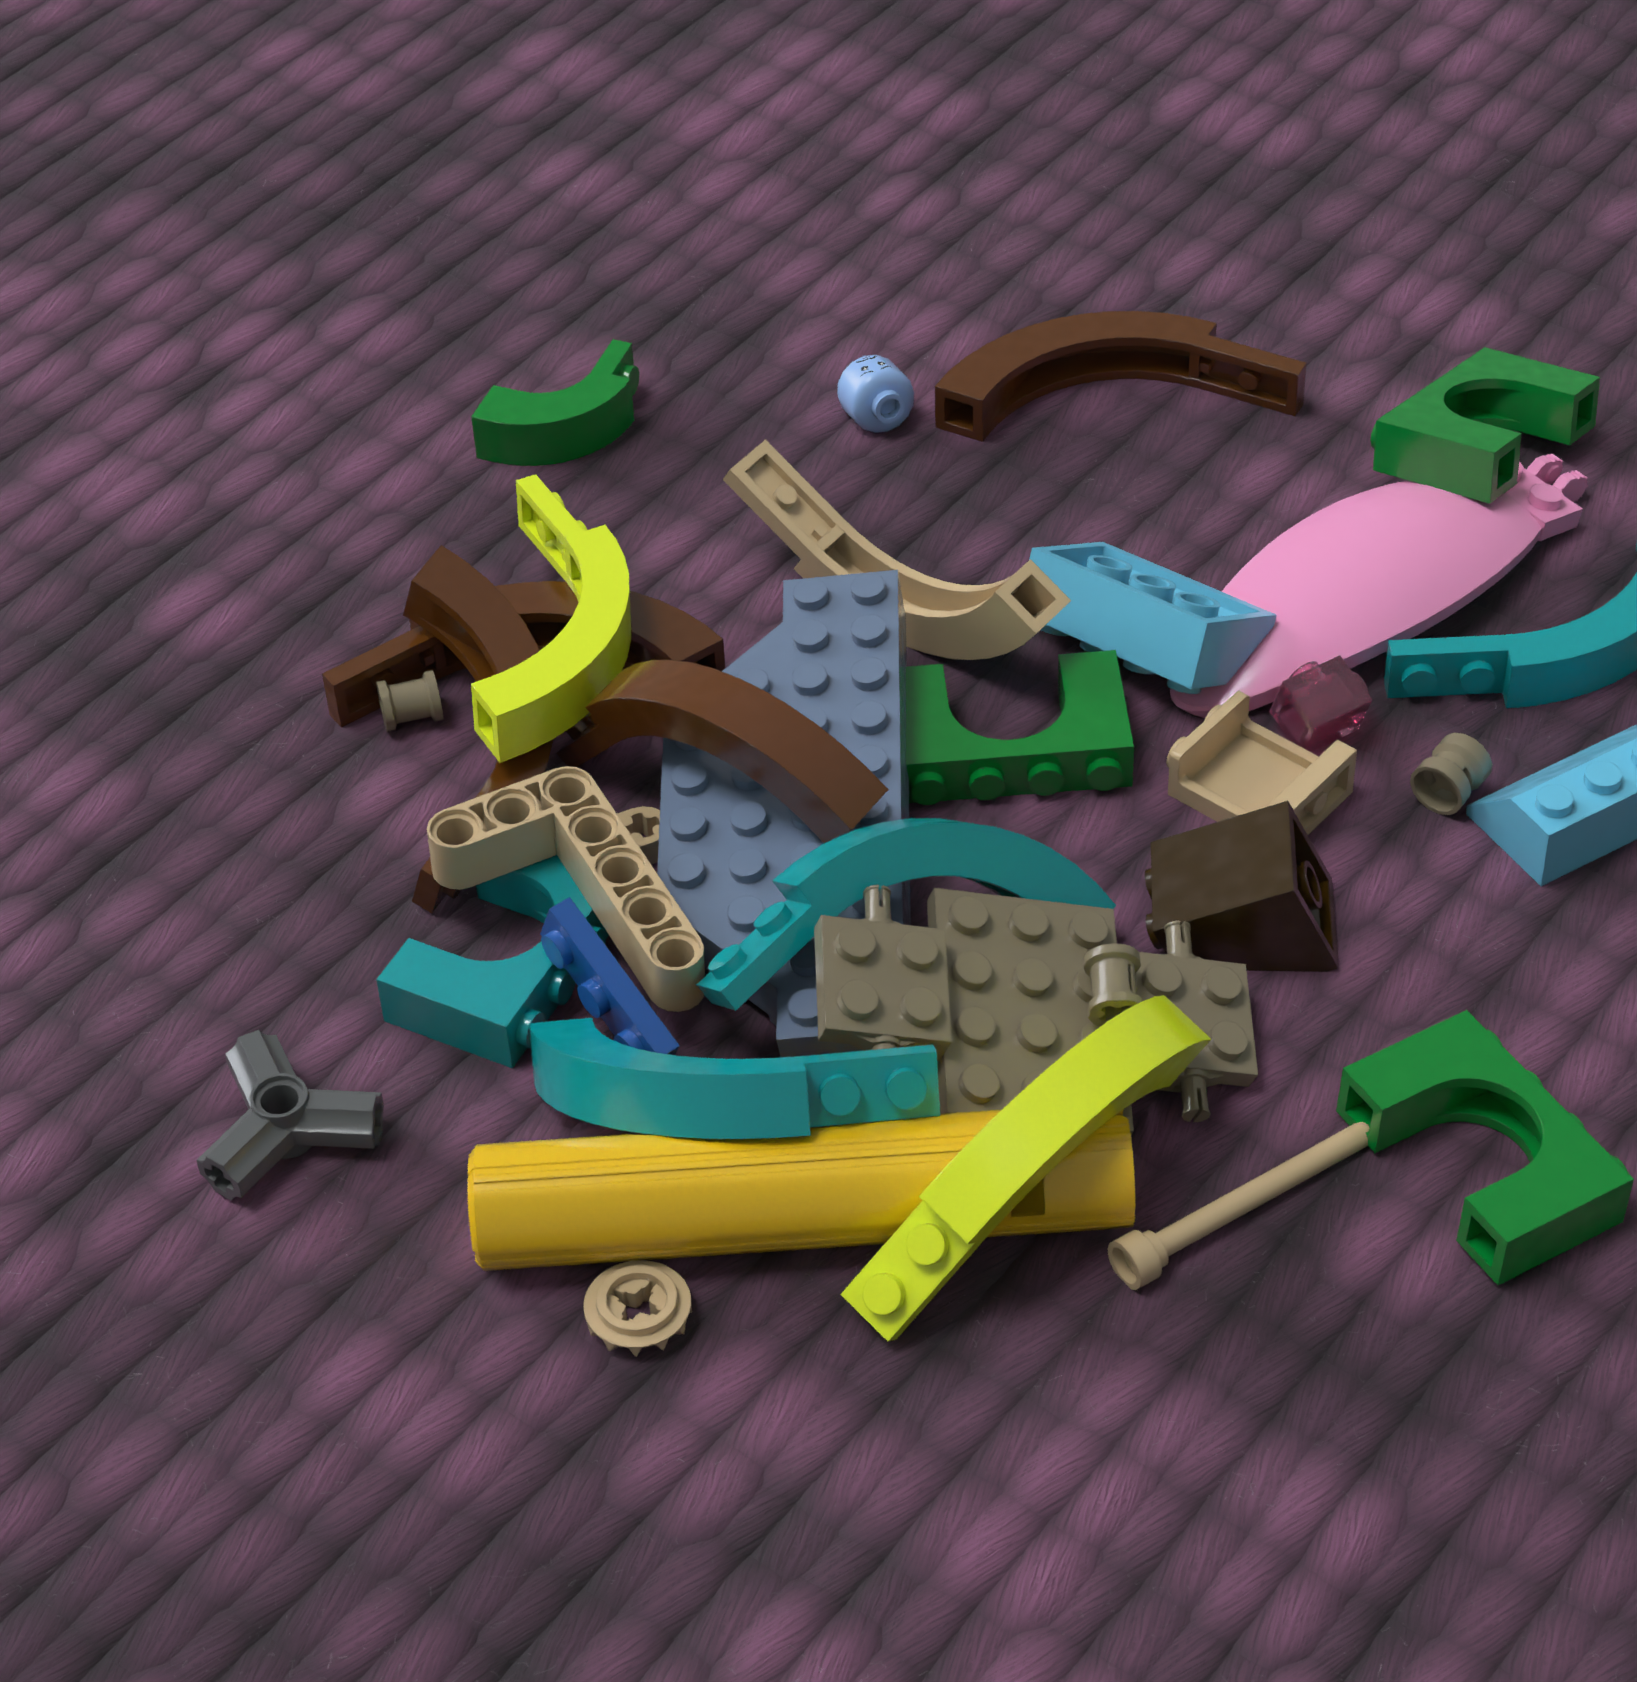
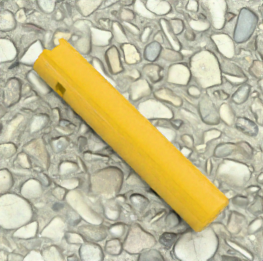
(739, 1196)

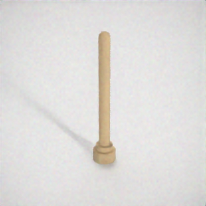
(1141, 1256)

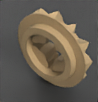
(630, 1286)

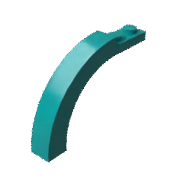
(1522, 666)
(881, 855)
(725, 1098)

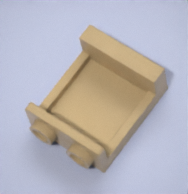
(1241, 767)

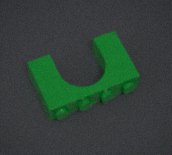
(1458, 425)
(1080, 751)
(1468, 1076)

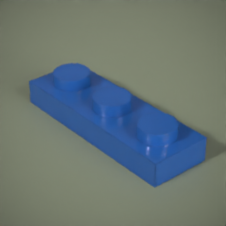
(601, 980)

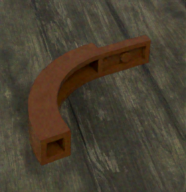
(1109, 347)
(546, 608)
(488, 638)
(739, 726)

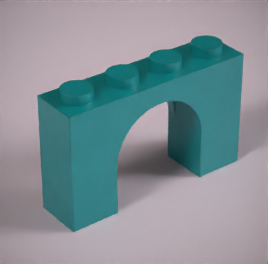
(486, 1003)

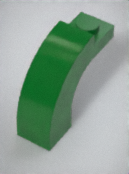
(560, 424)

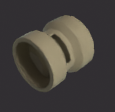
(1451, 773)

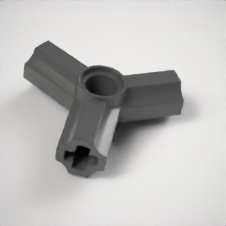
(282, 1118)

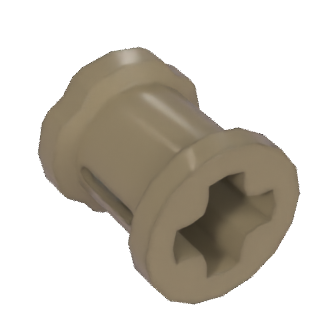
(409, 700)
(1112, 980)

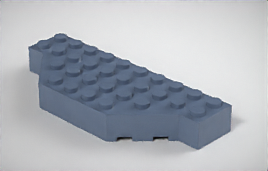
(728, 837)

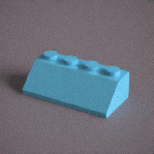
(1151, 615)
(1566, 810)

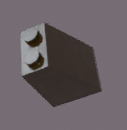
(1247, 891)

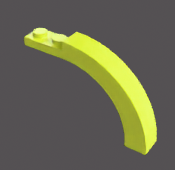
(554, 686)
(1030, 1136)

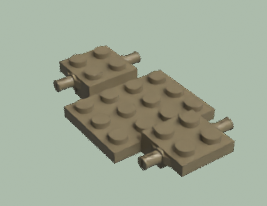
(1009, 995)

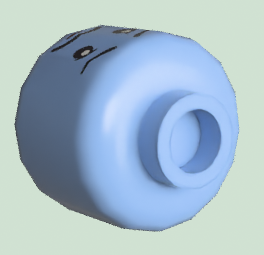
(875, 388)

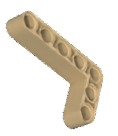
(571, 818)

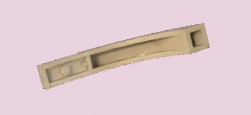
(940, 615)

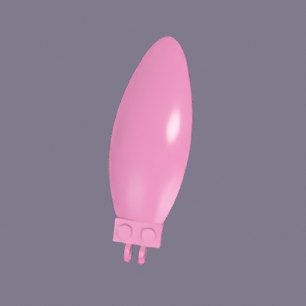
(1385, 571)

